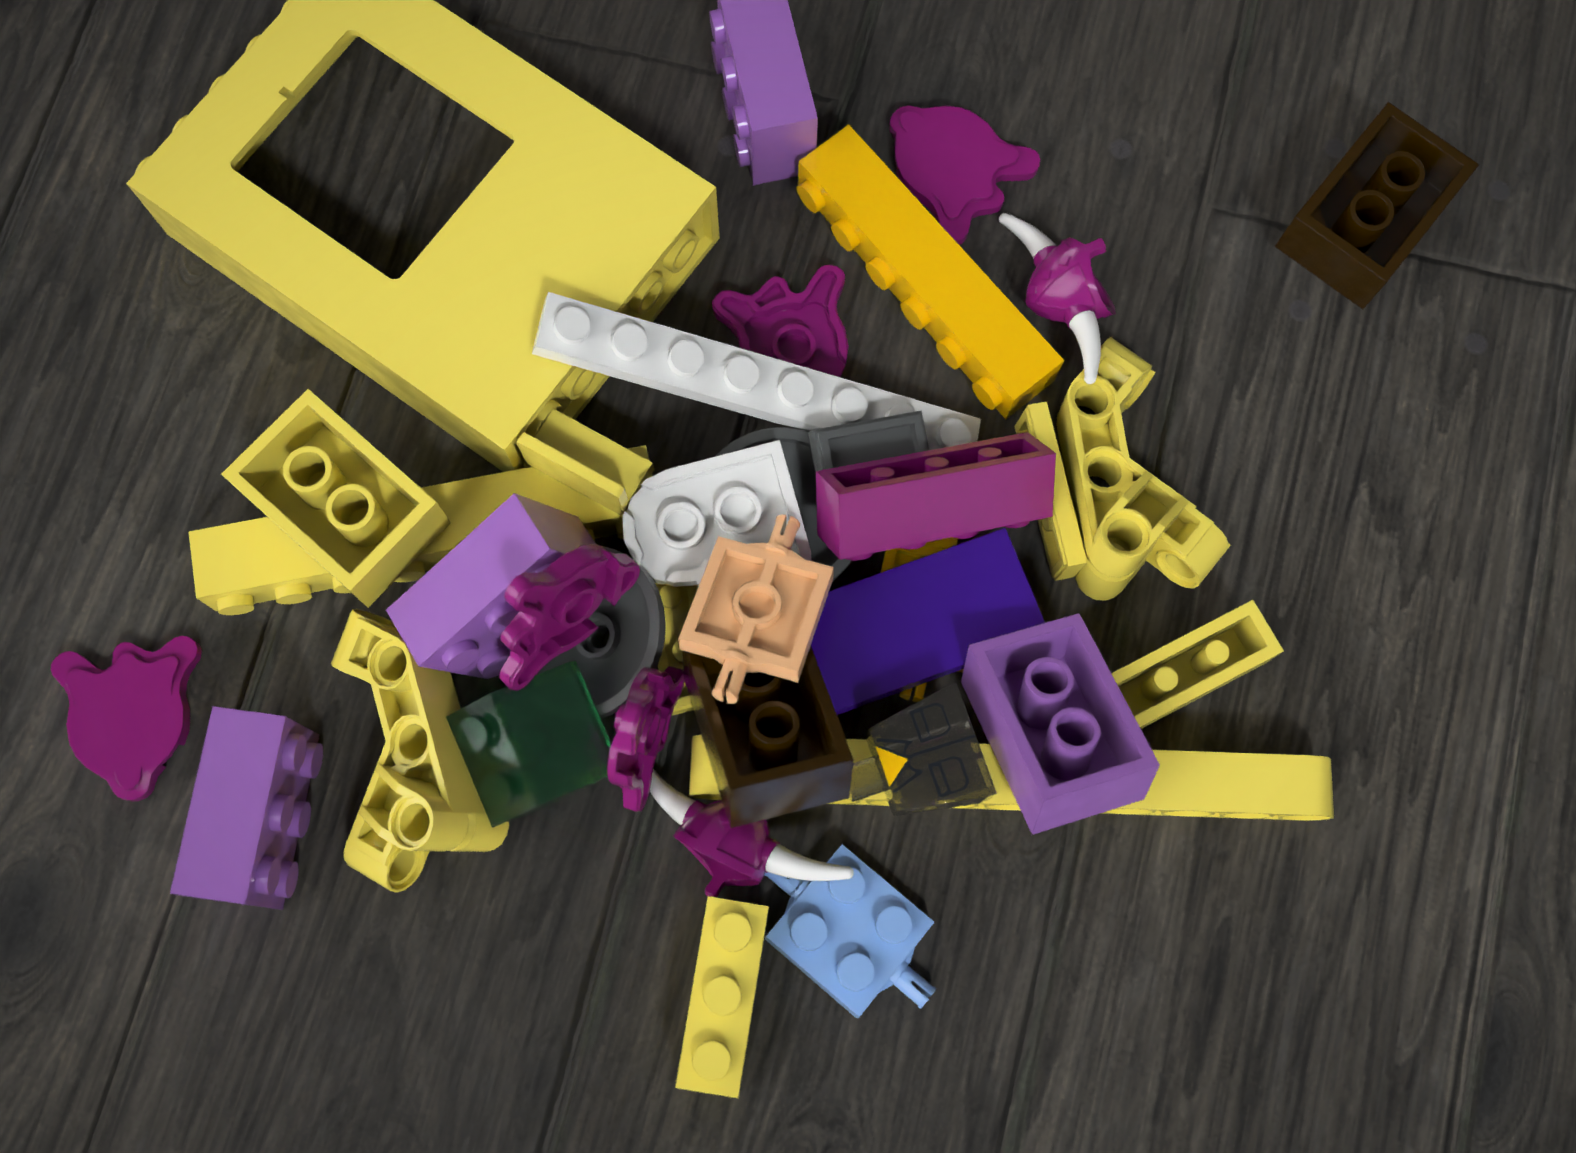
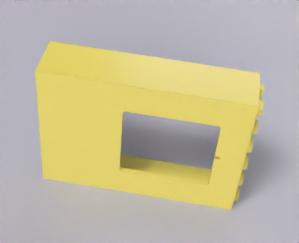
(562, 212)

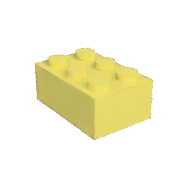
(337, 497)

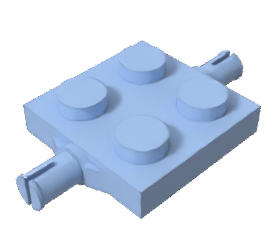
(852, 935)

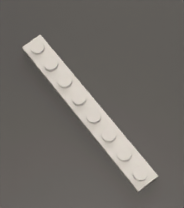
(725, 374)

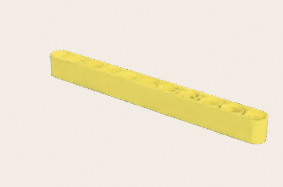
(1183, 785)

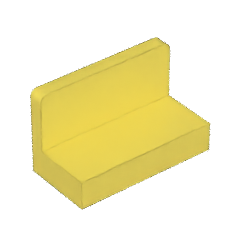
(586, 461)

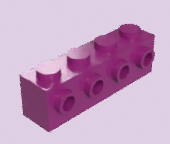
(934, 495)

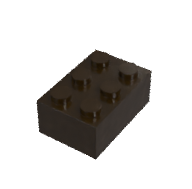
(1376, 205)
(775, 745)

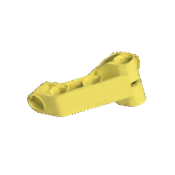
(1138, 513)
(421, 785)

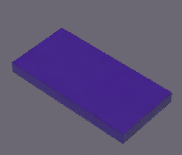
(920, 619)

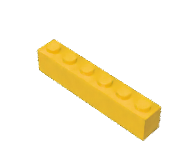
(927, 273)

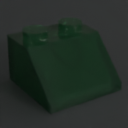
(532, 743)

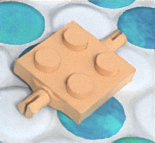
(756, 609)

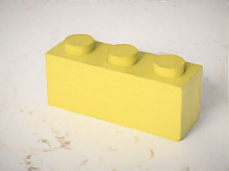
(1197, 663)
(722, 997)

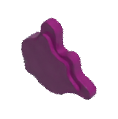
(954, 162)
(789, 324)
(558, 605)
(128, 715)
(642, 732)

